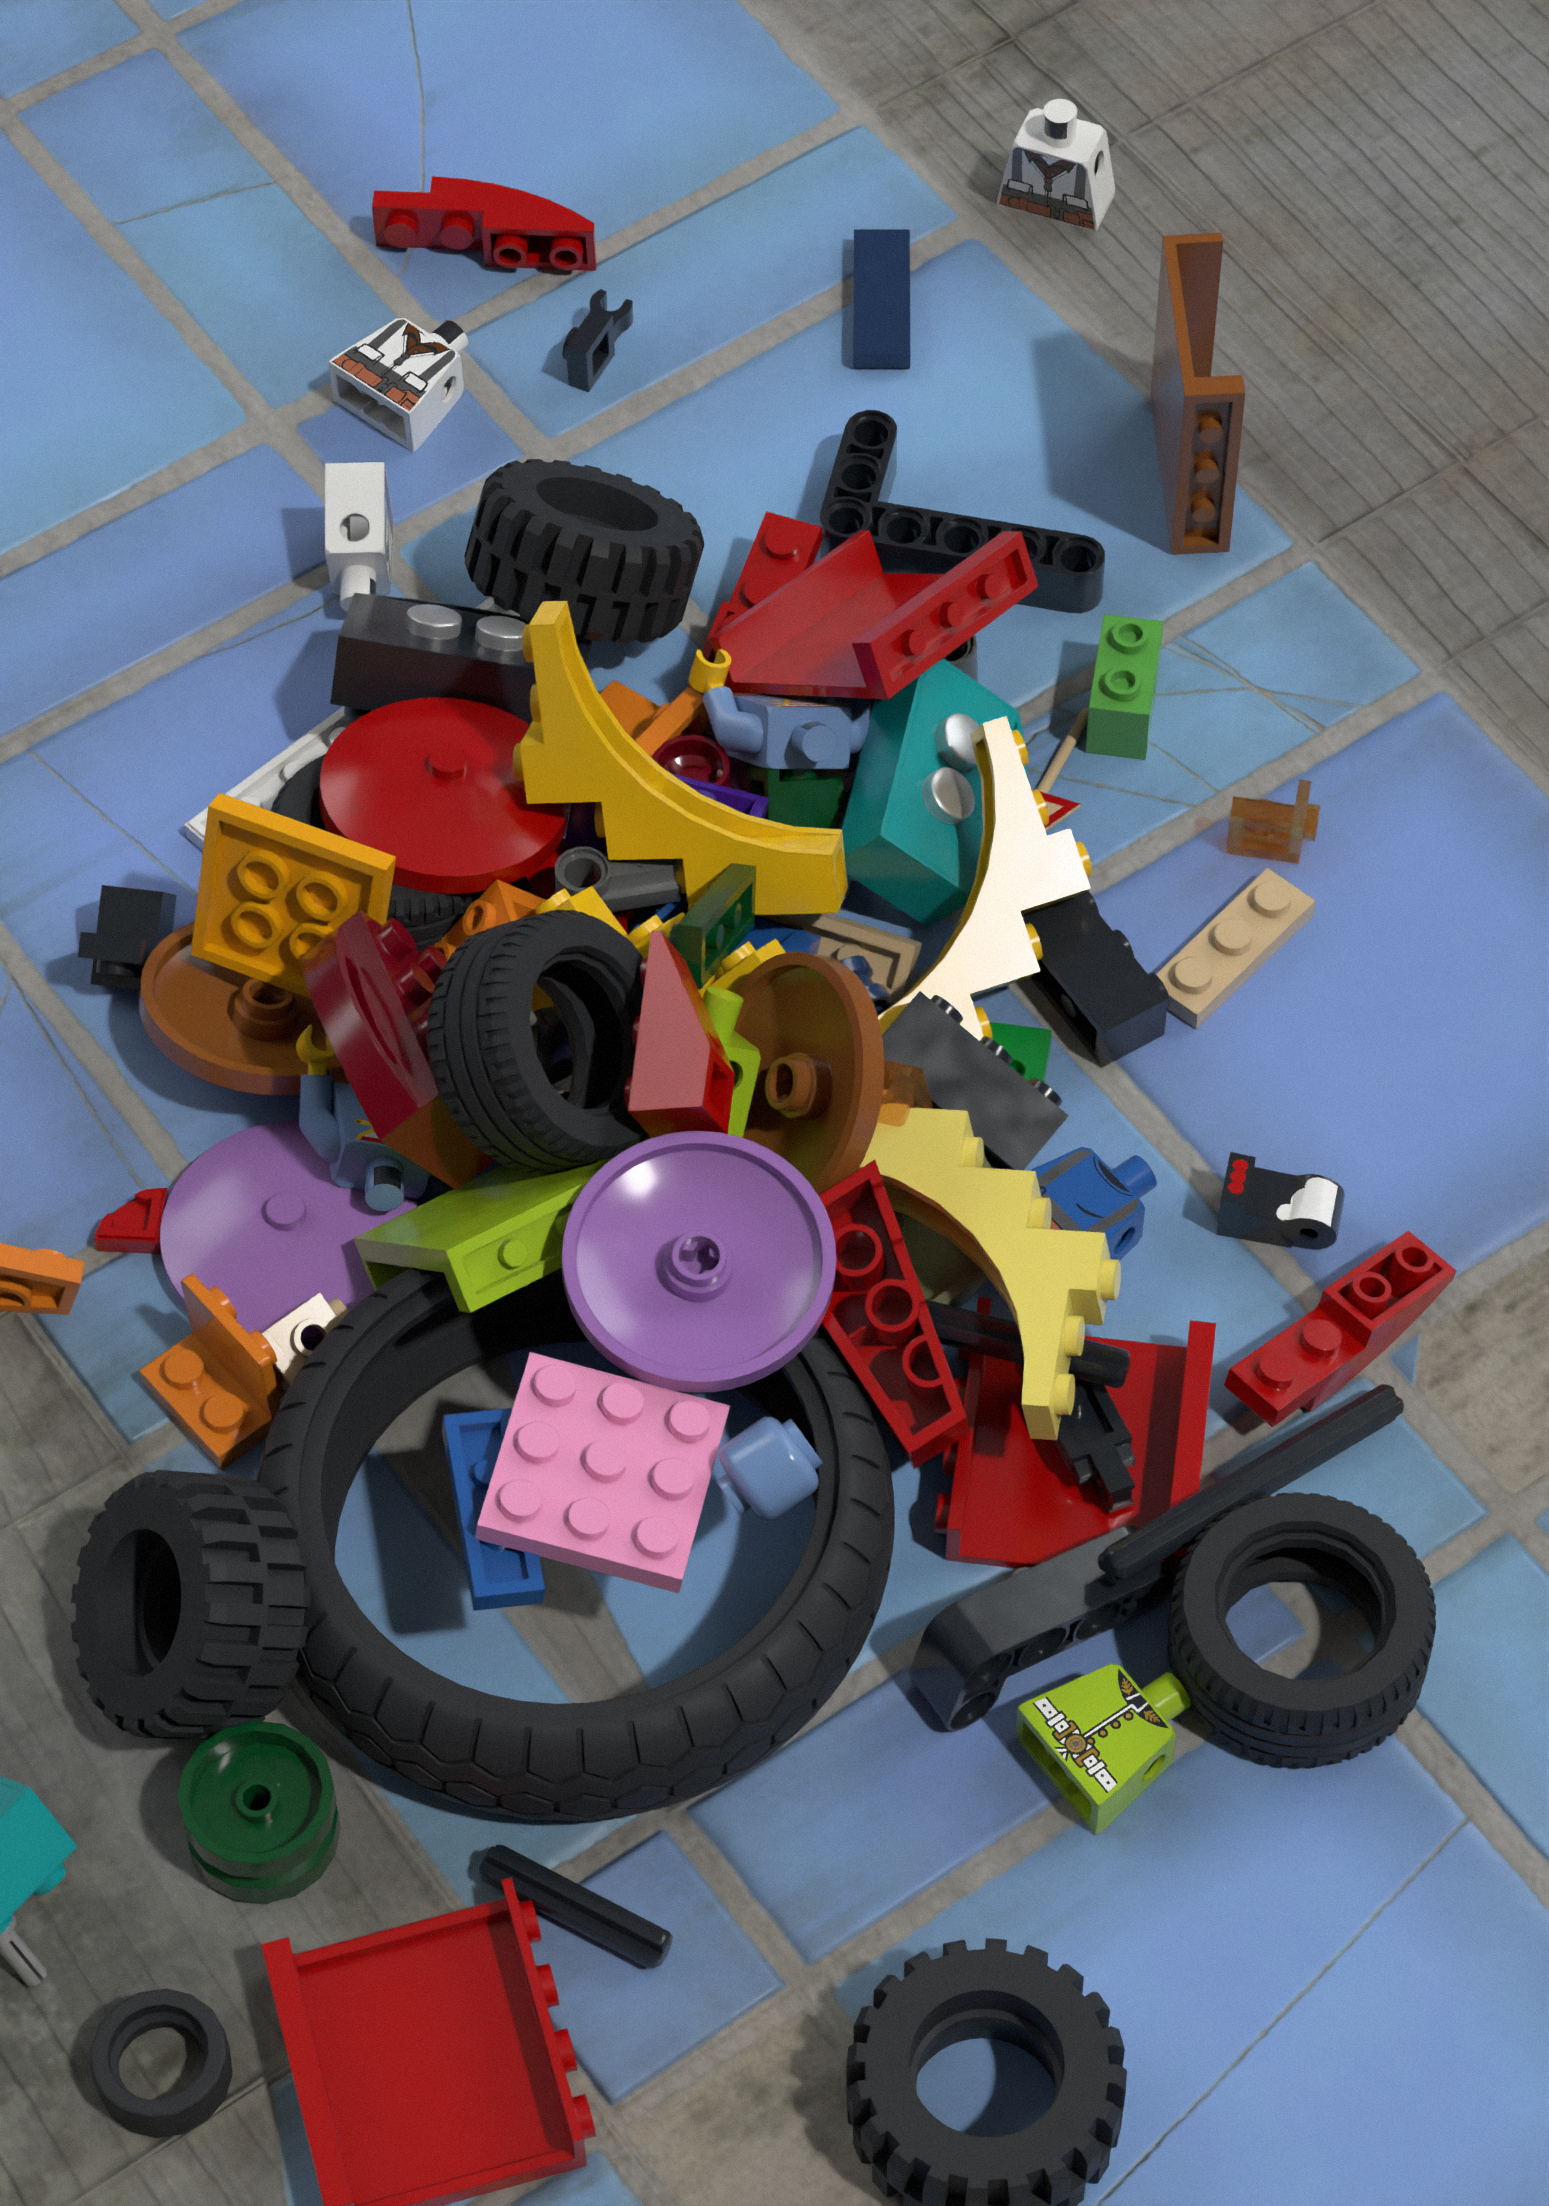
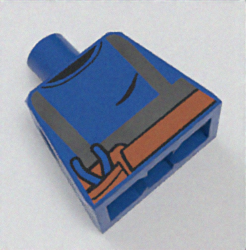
(1097, 1199)

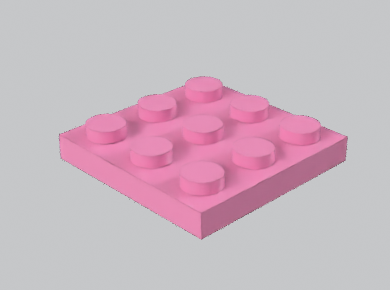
(603, 1472)

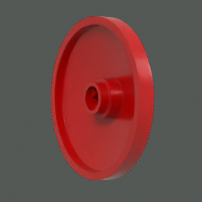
(439, 795)

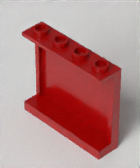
(430, 2059)

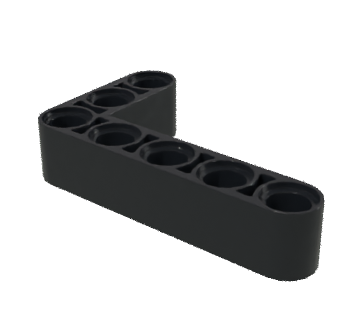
(933, 541)

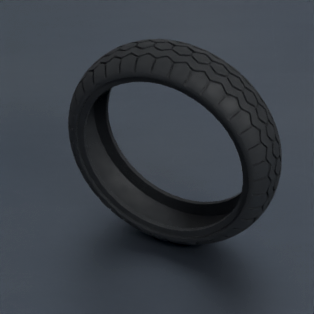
(568, 1756)

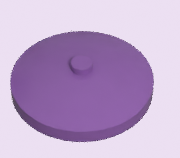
(268, 1227)
(698, 1261)

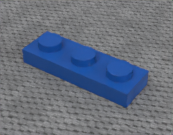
(495, 1573)

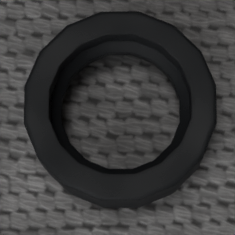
(154, 2011)

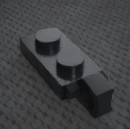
(1096, 1444)

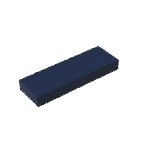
(881, 298)

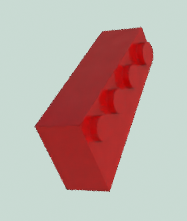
(884, 1321)

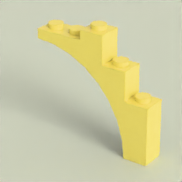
(1003, 1225)

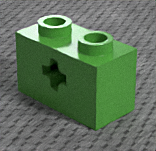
(1124, 687)

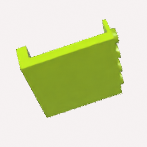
(483, 1236)

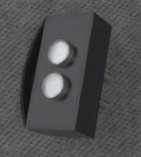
(431, 649)

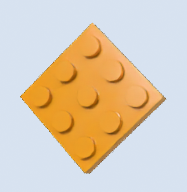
(279, 890)

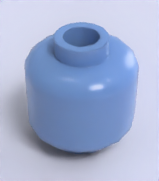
(768, 1468)

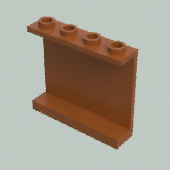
(1193, 412)

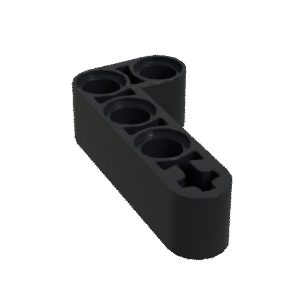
(1023, 1622)

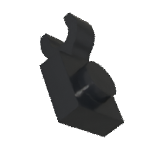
(592, 344)

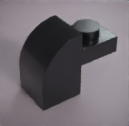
(127, 932)

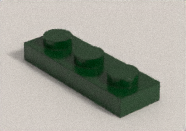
(717, 922)

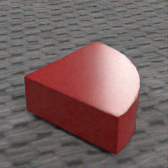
(134, 1225)

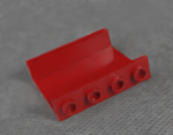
(867, 631)
(1014, 1493)

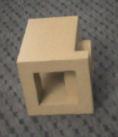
(286, 1334)

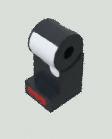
(1279, 1206)

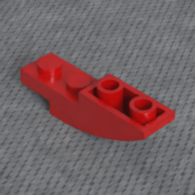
(502, 221)
(777, 555)
(1344, 1333)

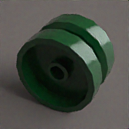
(259, 1812)

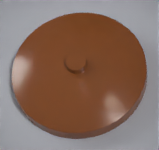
(225, 1021)
(817, 1065)

